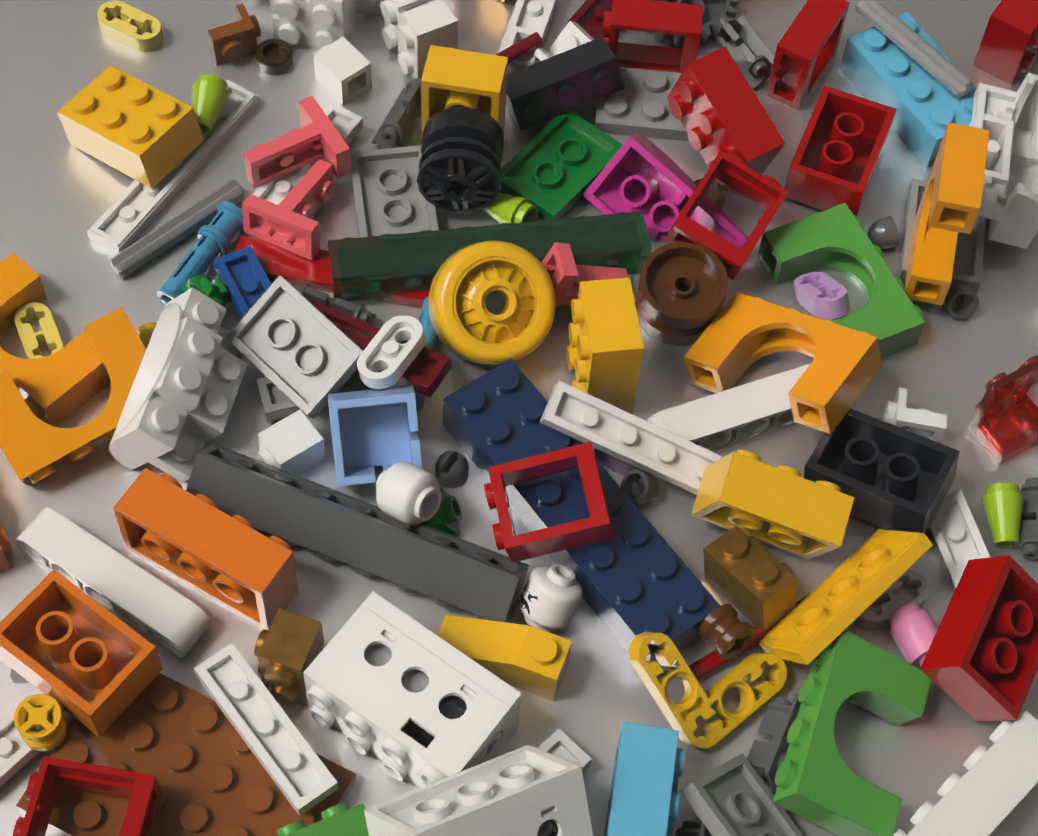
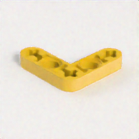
(697, 702)

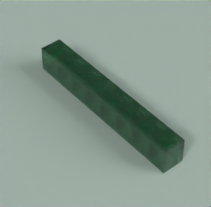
(409, 261)

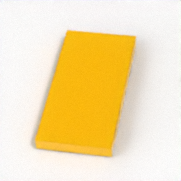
(845, 595)

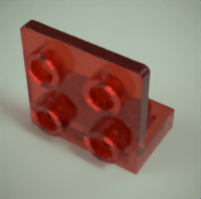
(1006, 416)

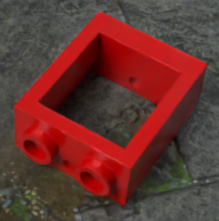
(655, 18)
(806, 50)
(736, 174)
(559, 537)
(44, 785)

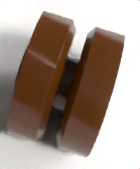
(680, 292)

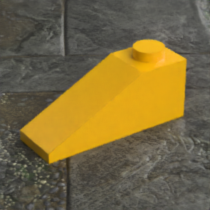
(512, 652)

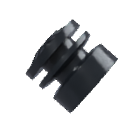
(461, 160)

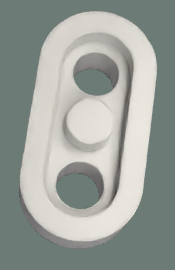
(388, 354)

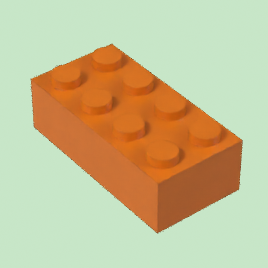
(207, 547)

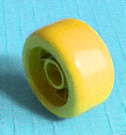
(460, 310)

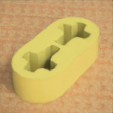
(128, 29)
(47, 336)

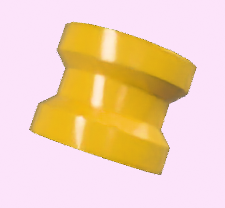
(43, 712)

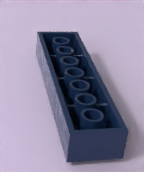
(628, 580)

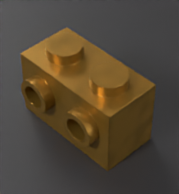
(750, 578)
(286, 653)

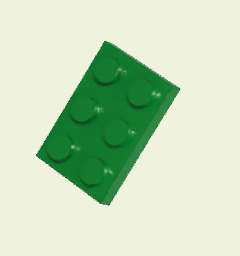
(558, 164)

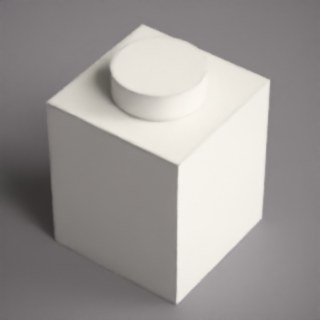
(342, 70)
(292, 444)

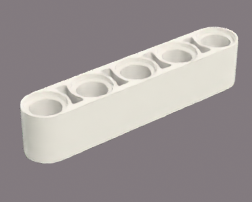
(733, 413)
(114, 582)

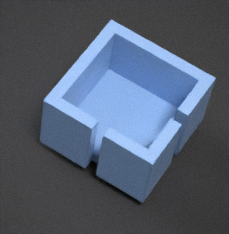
(373, 431)

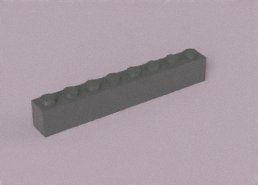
(360, 534)

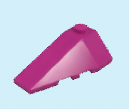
(651, 182)

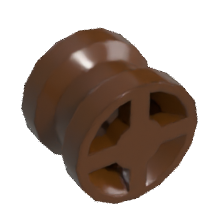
(726, 632)

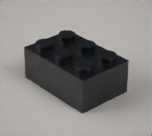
(888, 471)

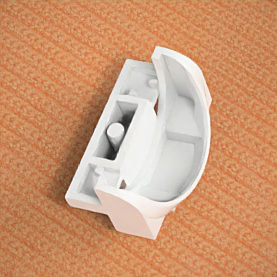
(1011, 160)
(180, 388)

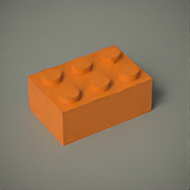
(77, 652)

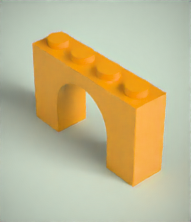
(946, 208)
(754, 328)
(50, 384)
(37, 446)

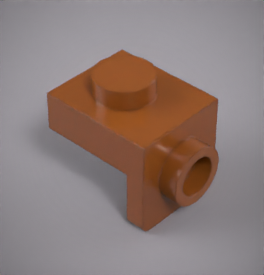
(235, 39)

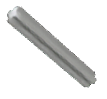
(915, 46)
(175, 229)

